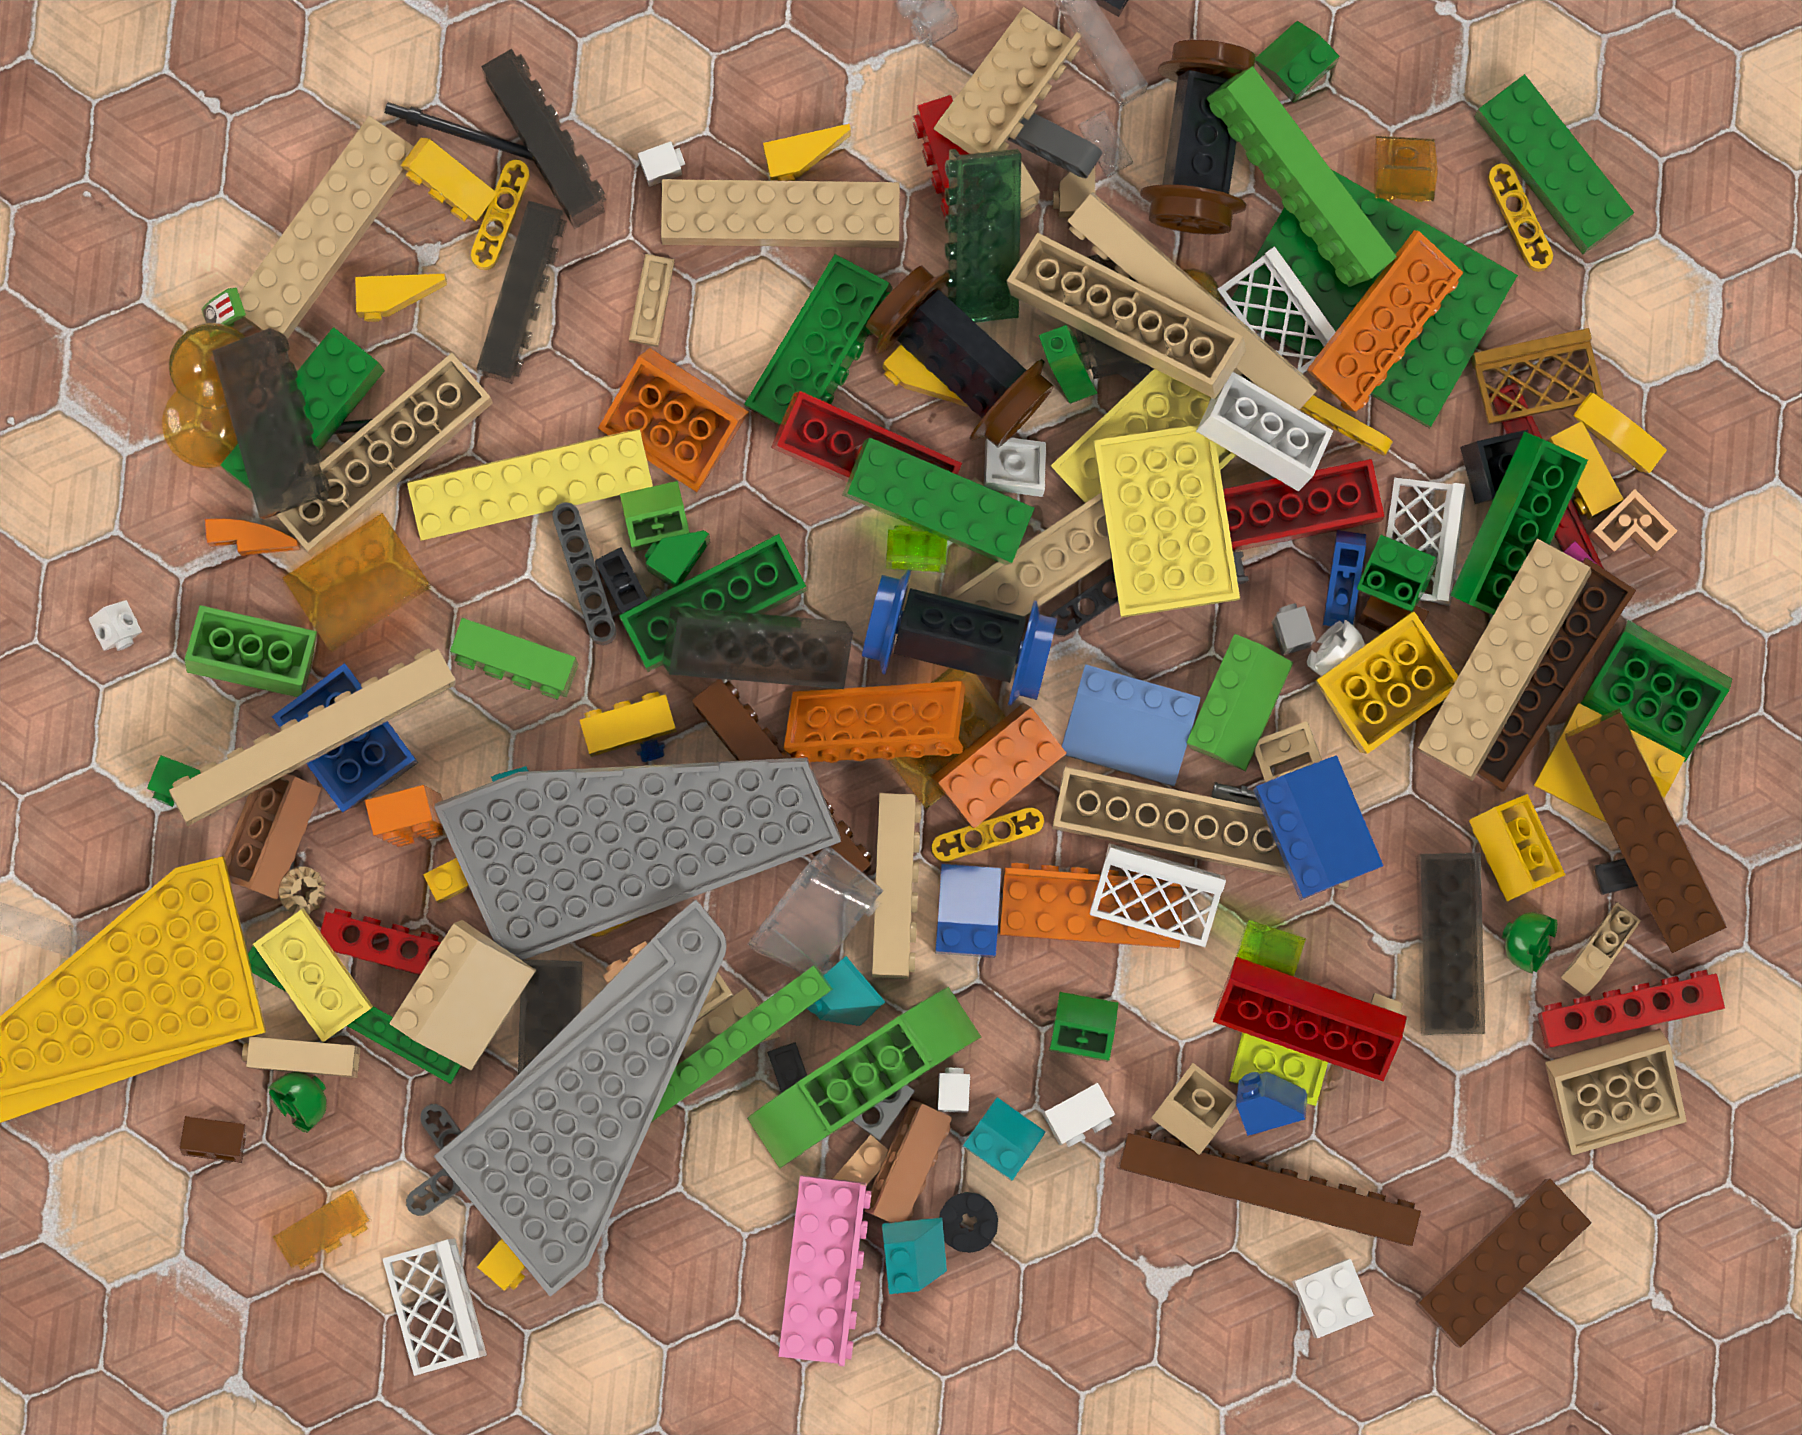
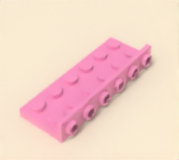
(824, 1270)

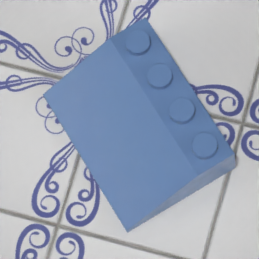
(1130, 725)

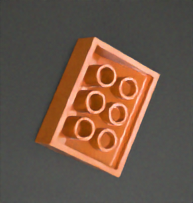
(679, 418)

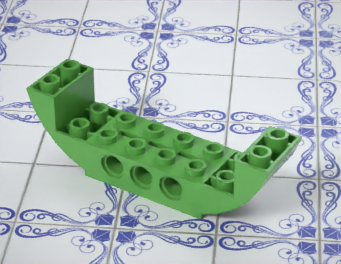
(863, 1076)

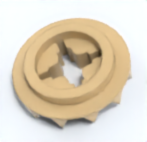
(292, 883)

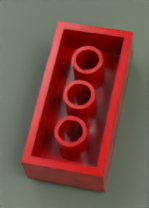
(935, 145)

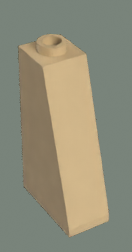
(302, 1057)

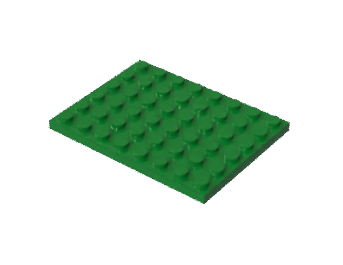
(1434, 359)

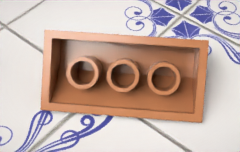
(270, 834)

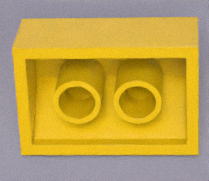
(1517, 847)

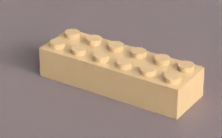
(895, 876)

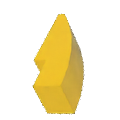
(1620, 433)

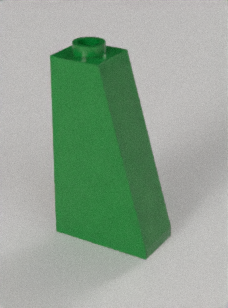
(1067, 363)

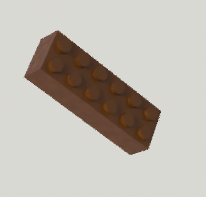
(1503, 1262)

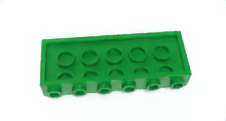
(821, 339)

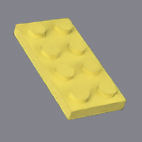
(312, 975)

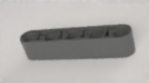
(1058, 145)
(584, 559)

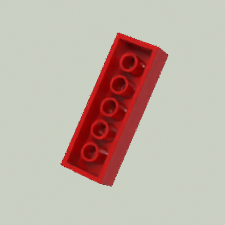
(833, 438)
(1328, 502)
(1310, 1019)

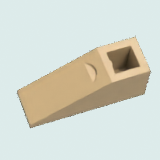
(1601, 949)

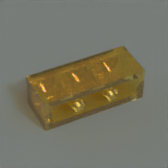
(323, 1230)

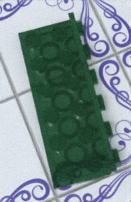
(983, 232)

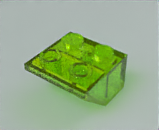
(1270, 947)

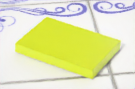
(1295, 1067)

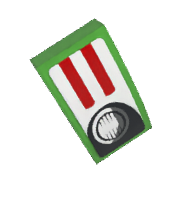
(224, 308)

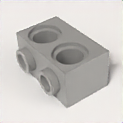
(1293, 629)
(888, 1112)

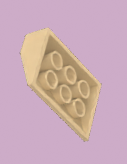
(462, 995)
(1616, 1091)

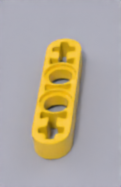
(504, 216)
(1515, 219)
(1347, 425)
(989, 839)

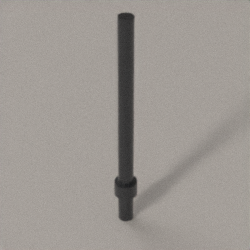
(416, 117)

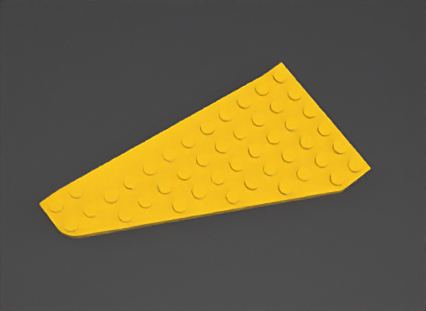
(135, 996)

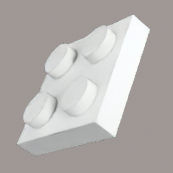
(1016, 467)

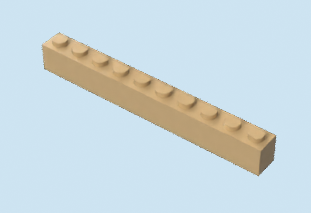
(1154, 270)
(311, 737)

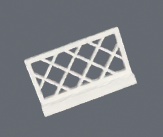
(1296, 293)
(1448, 536)
(1166, 870)
(460, 1305)

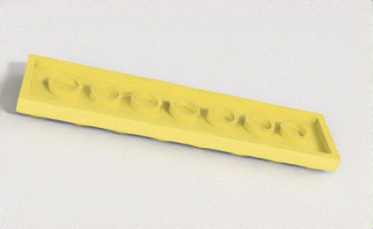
(529, 484)

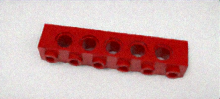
(339, 921)
(1707, 1000)

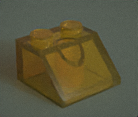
(1405, 168)

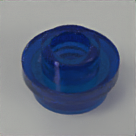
(651, 750)

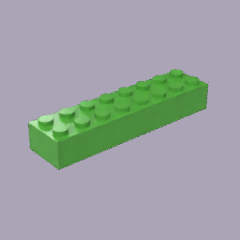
(1300, 177)

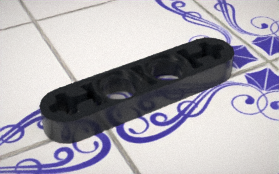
(1096, 595)

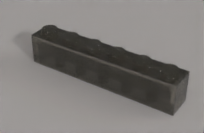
(521, 291)

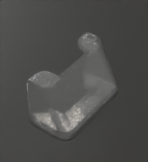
(816, 913)

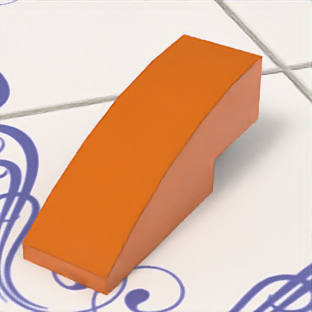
(249, 537)

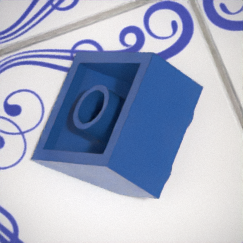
(1269, 1102)

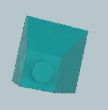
(850, 1000)

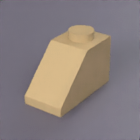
(1072, 193)

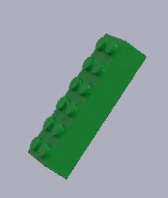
(1553, 164)
(332, 385)
(938, 501)
(1523, 510)
(745, 584)

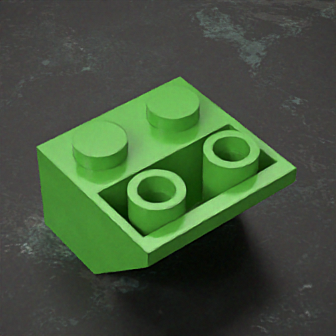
(654, 514)

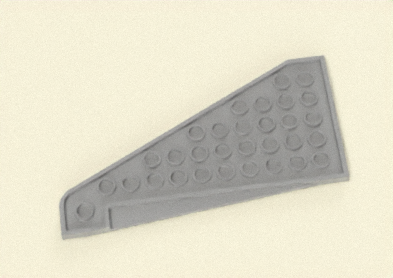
(569, 1126)

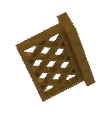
(1525, 353)

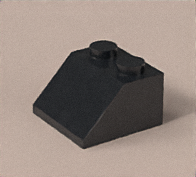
(1488, 462)

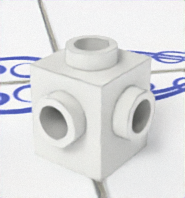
(115, 626)

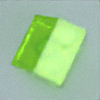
(915, 550)

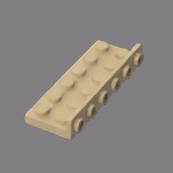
(1008, 85)

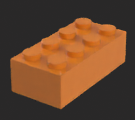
(998, 765)
(405, 815)

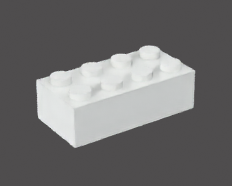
(1265, 431)

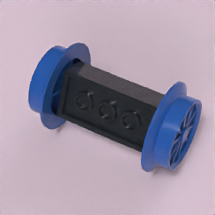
(959, 636)

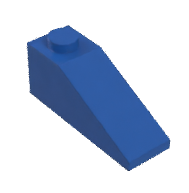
(1344, 577)

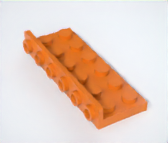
(1385, 321)
(875, 722)
(1059, 905)

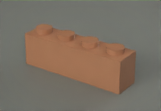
(908, 1162)

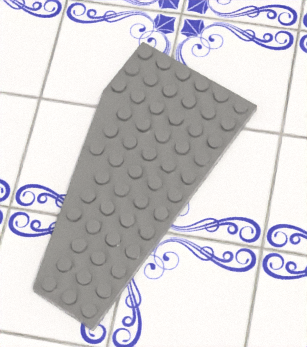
(609, 844)

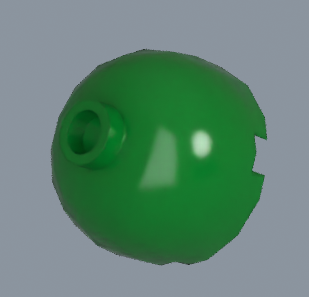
(1528, 940)
(300, 1098)

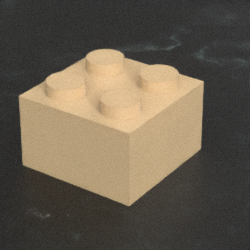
(1195, 1108)

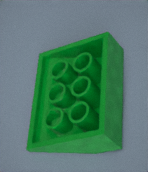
(1658, 689)

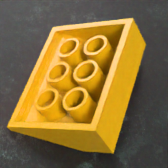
(1388, 683)
(1565, 780)

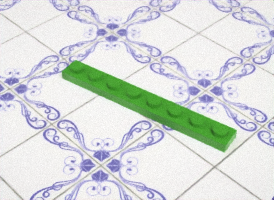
(743, 1036)

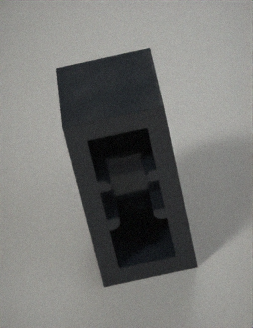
(621, 580)

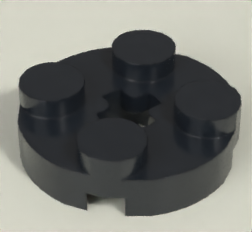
(984, 1228)

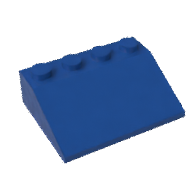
(359, 765)
(1318, 827)

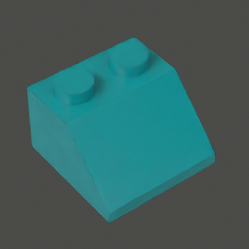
(1004, 1139)
(913, 1254)

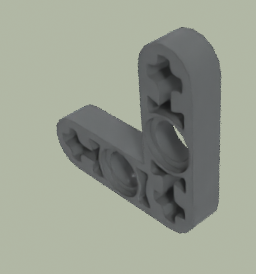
(420, 1190)

